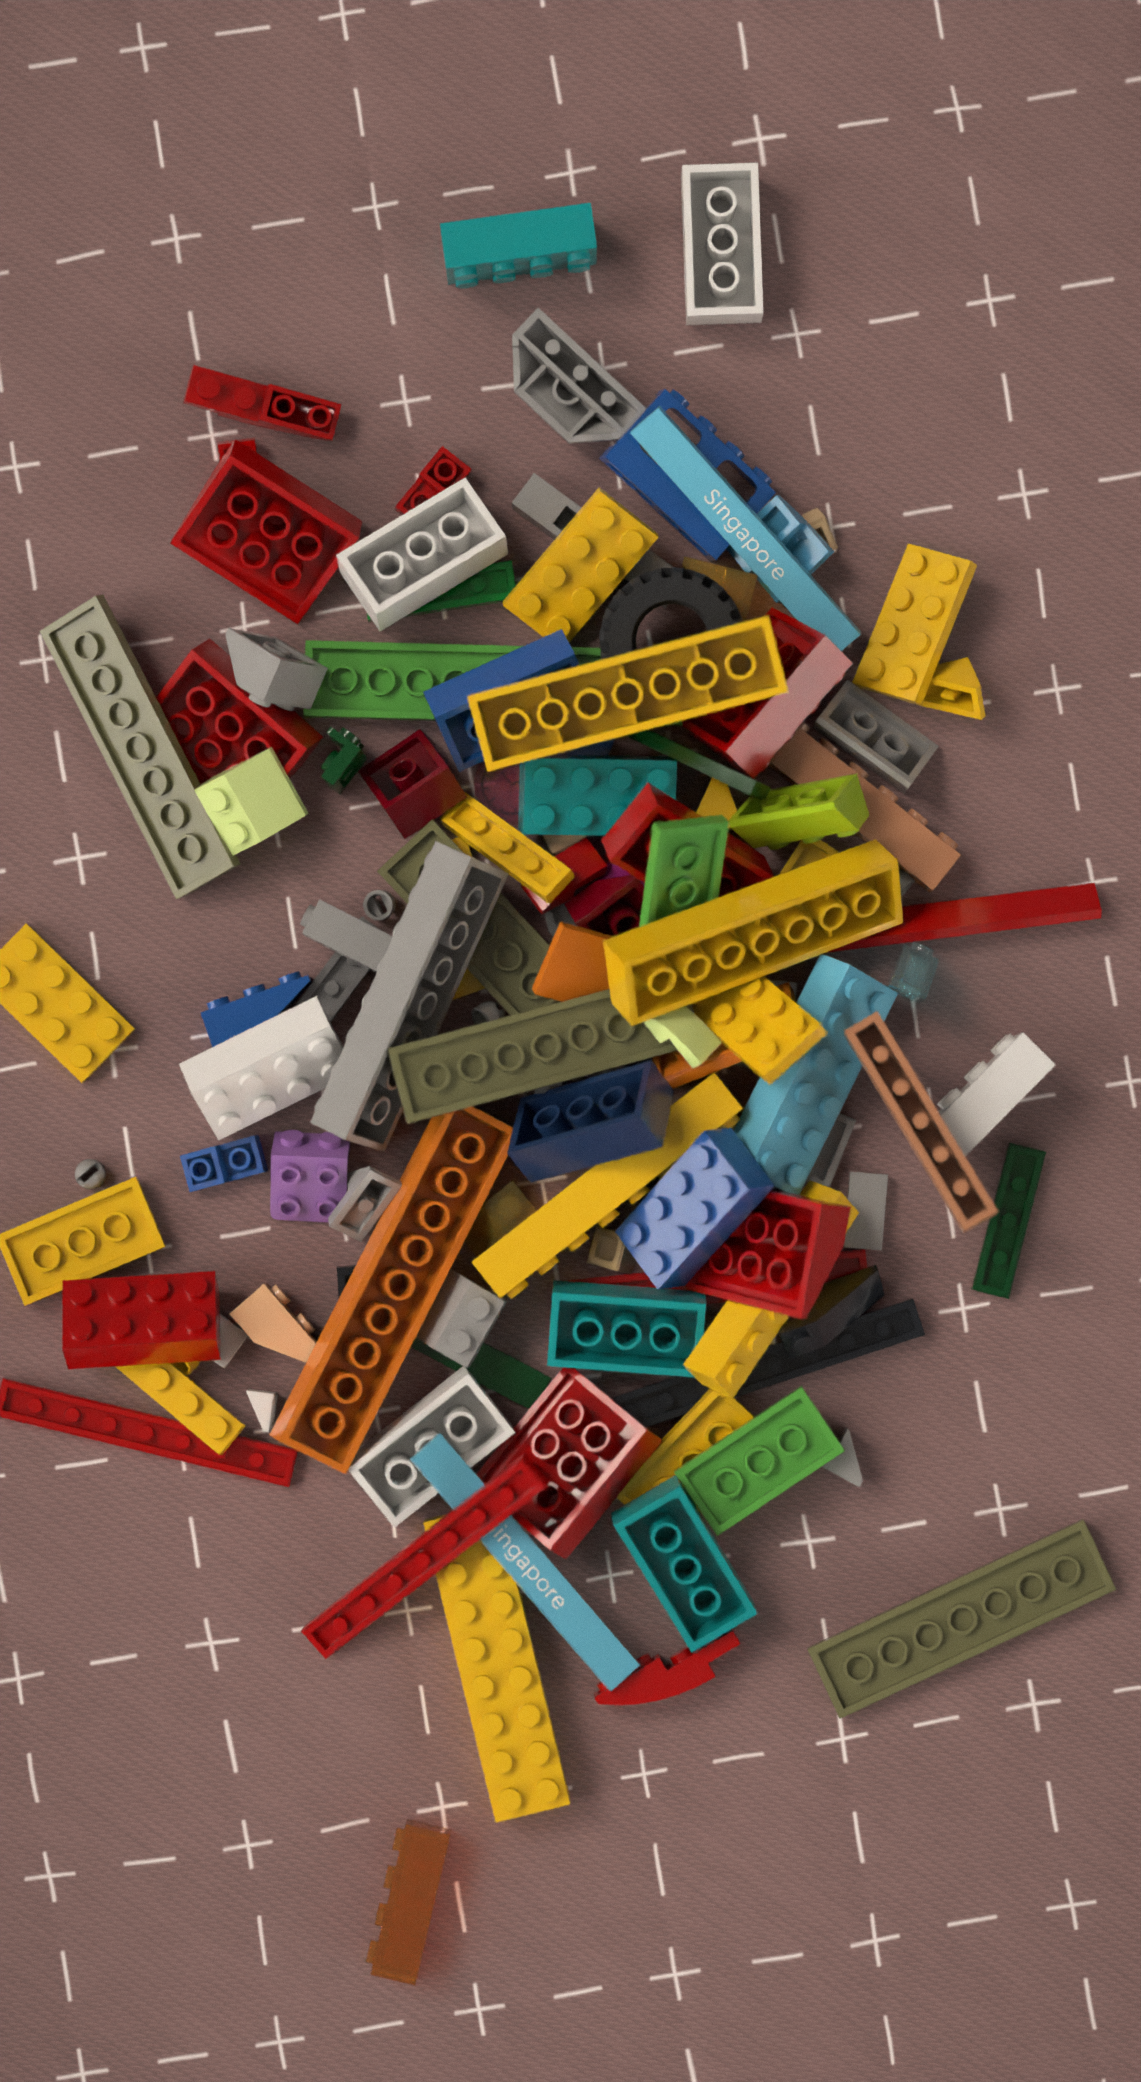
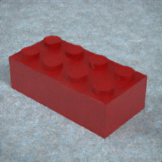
(630, 841)
(141, 1320)

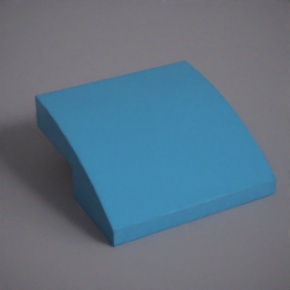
(796, 536)

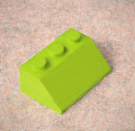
(802, 813)

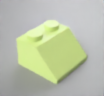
(251, 801)

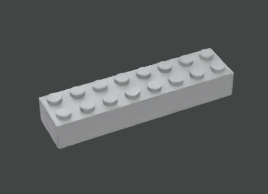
(409, 993)

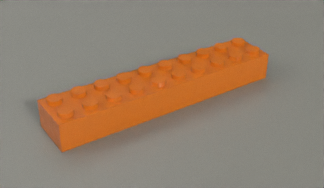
(393, 1286)

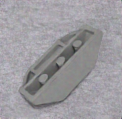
(568, 384)

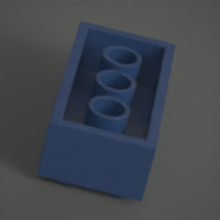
(591, 1122)

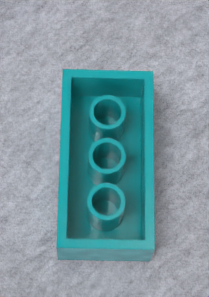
(519, 245)
(586, 791)
(624, 1327)
(683, 1563)

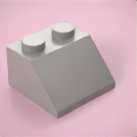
(273, 670)
(460, 1318)

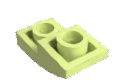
(687, 1034)

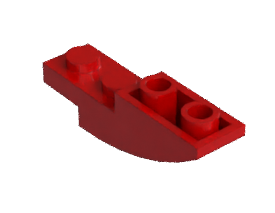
(262, 404)
(656, 1681)

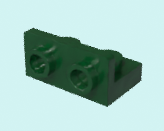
(343, 765)

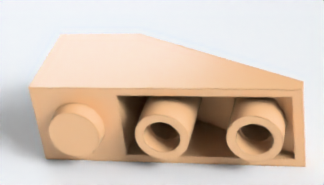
(273, 1325)

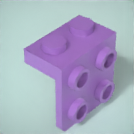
(307, 1175)

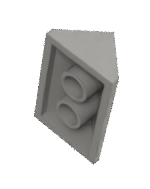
(875, 736)

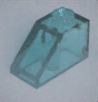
(913, 972)

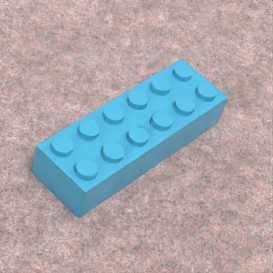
(793, 1116)

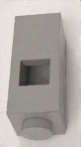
(544, 506)
(345, 934)

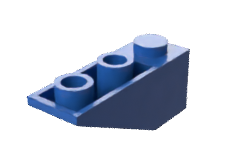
(258, 1005)

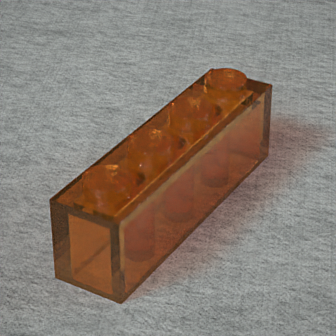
(410, 1901)

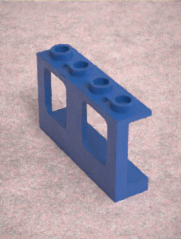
(660, 491)

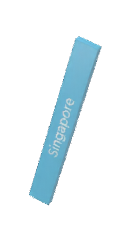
(742, 528)
(531, 1569)

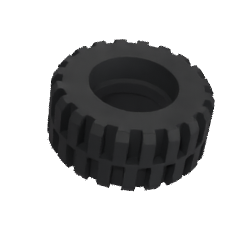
(658, 589)

